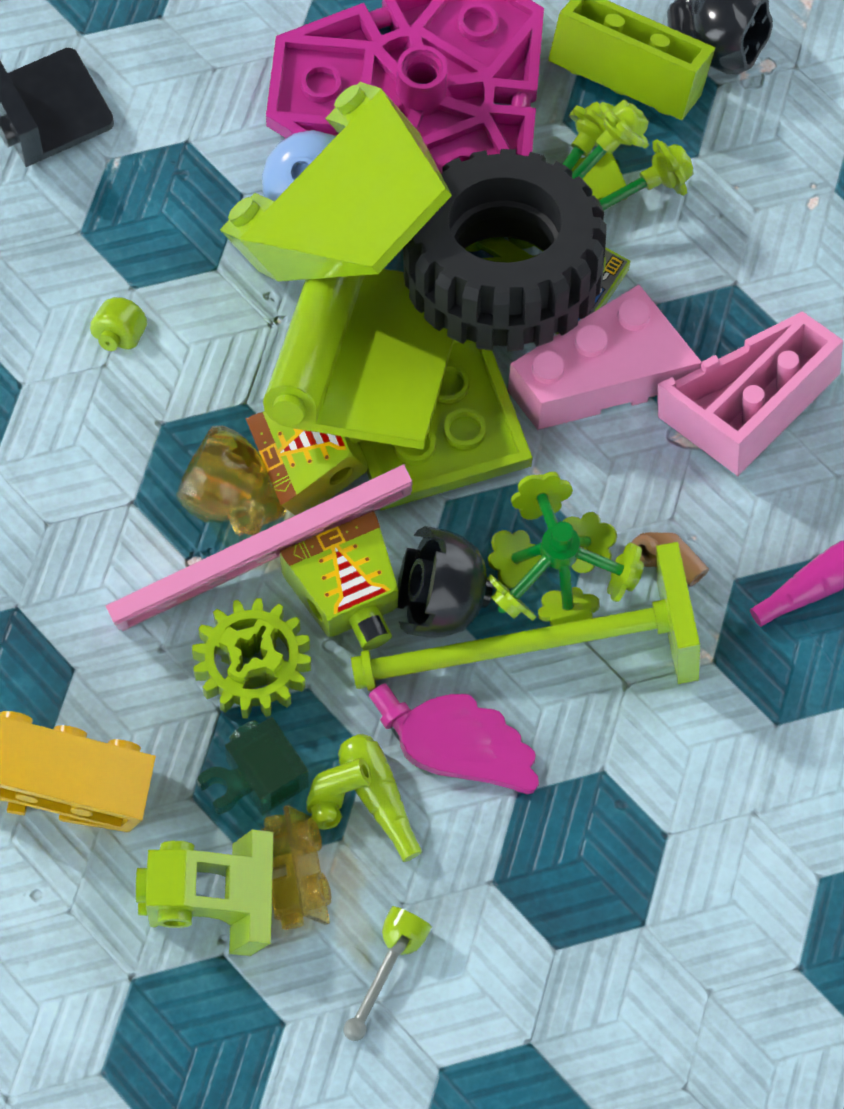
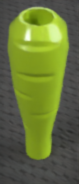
(382, 795)

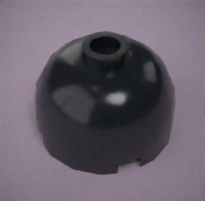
(442, 584)

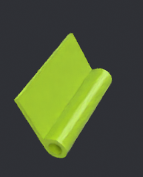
(359, 362)

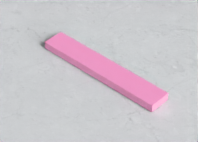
(258, 549)

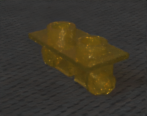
(304, 888)

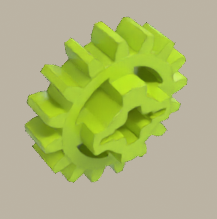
(232, 643)

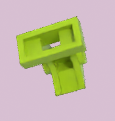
(169, 889)

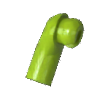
(330, 788)

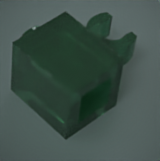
(260, 766)

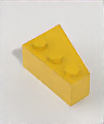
(72, 774)

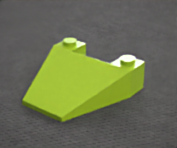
(350, 203)

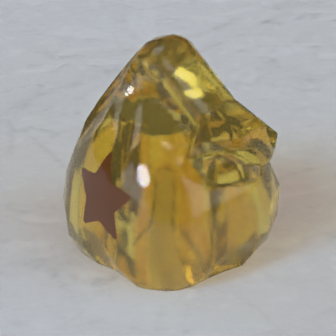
(229, 484)

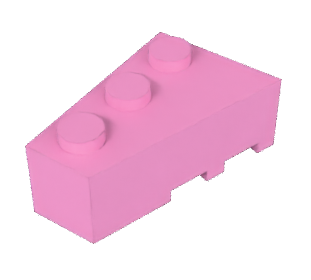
(601, 363)

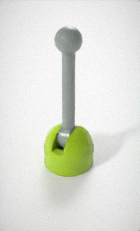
(402, 935)

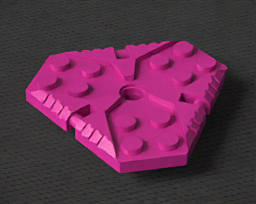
(460, 48)

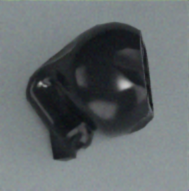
(731, 26)

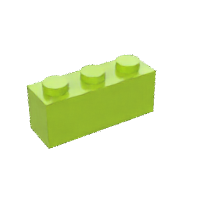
(631, 55)

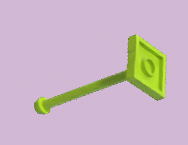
(668, 615)

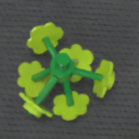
(566, 544)

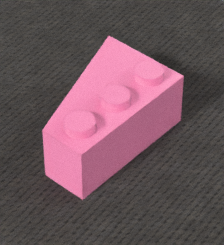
(754, 393)

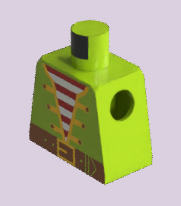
(305, 464)
(345, 579)

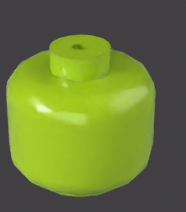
(118, 324)

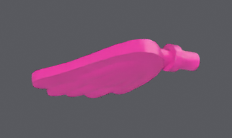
(459, 740)

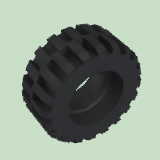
(518, 299)

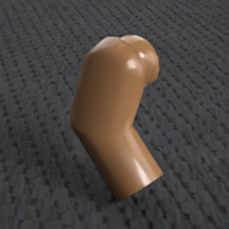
(693, 566)

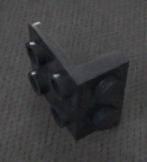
(50, 106)

